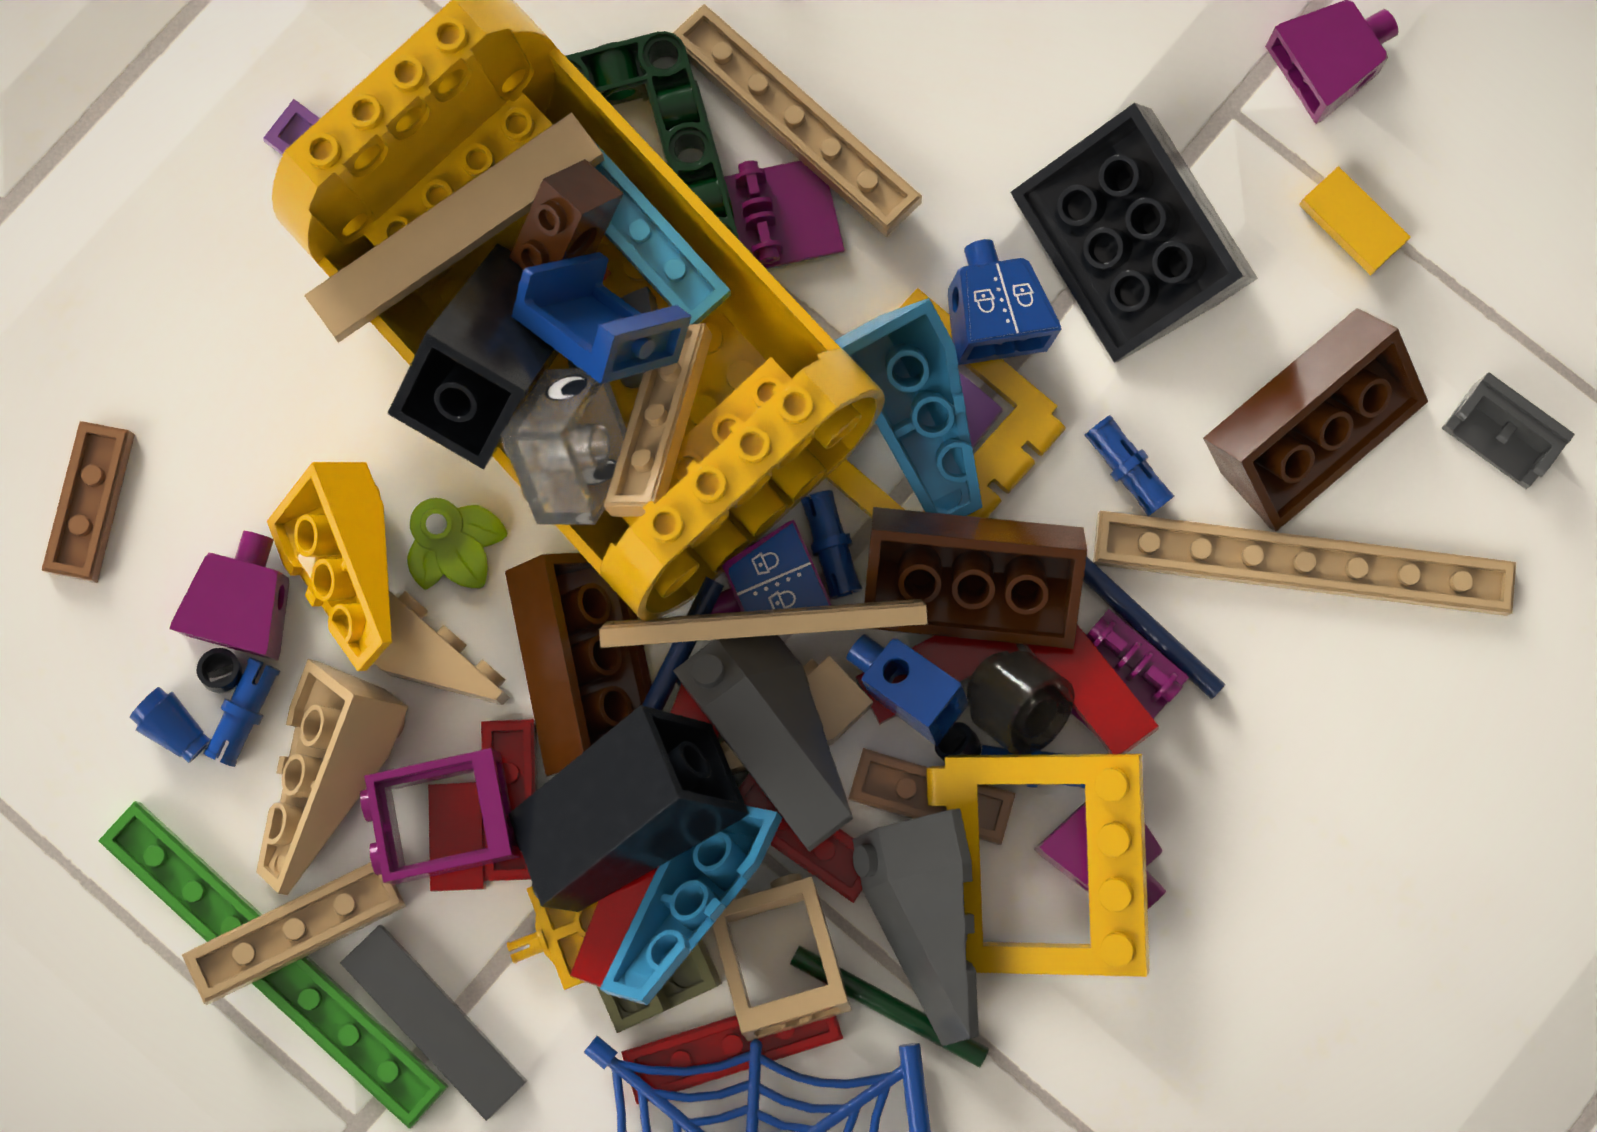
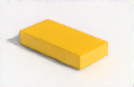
(1354, 220)

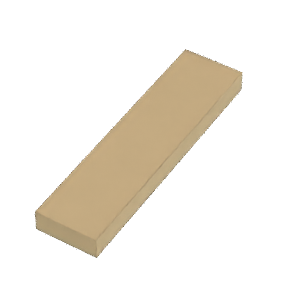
(657, 428)
(290, 932)

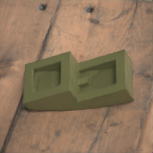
(689, 980)

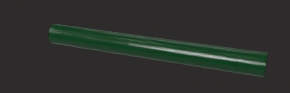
(888, 1006)

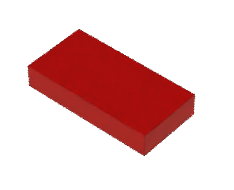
(454, 830)

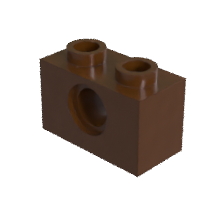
(567, 216)

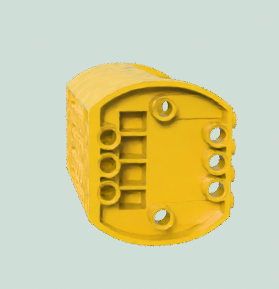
(774, 390)

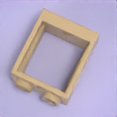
(794, 1009)

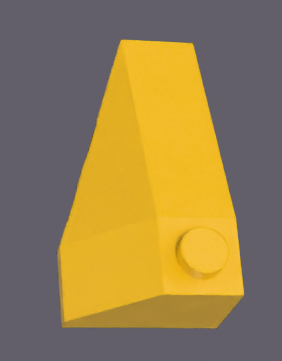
(336, 541)

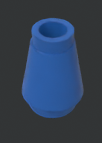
(169, 724)

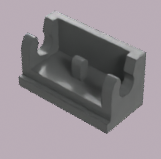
(1507, 430)

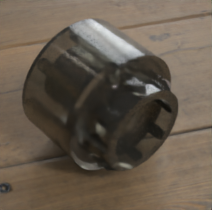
(1019, 701)

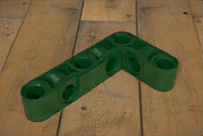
(626, 73)

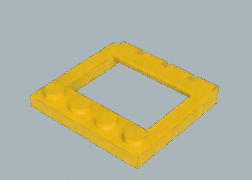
(999, 457)
(1113, 851)

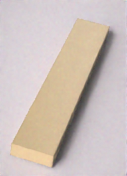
(797, 121)
(448, 230)
(763, 623)

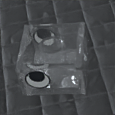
(565, 446)

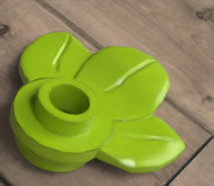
(458, 549)

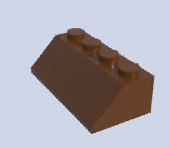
(1318, 417)
(979, 575)
(571, 680)

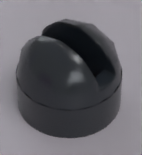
(219, 663)
(959, 741)

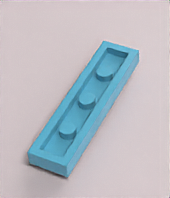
(661, 251)

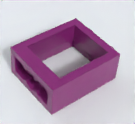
(494, 800)

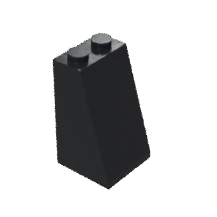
(473, 365)
(625, 808)

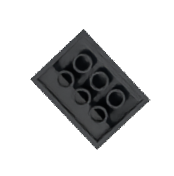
(1132, 233)

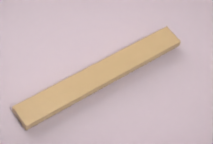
(1304, 563)

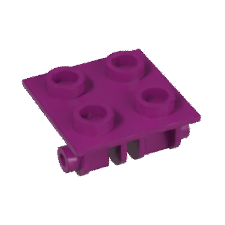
(783, 213)
(1139, 664)

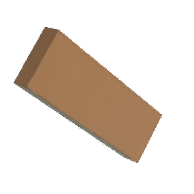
(88, 502)
(902, 790)

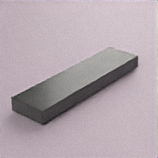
(433, 1022)

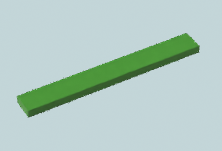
(299, 989)

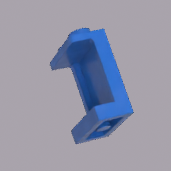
(592, 325)

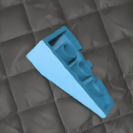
(923, 404)
(685, 903)

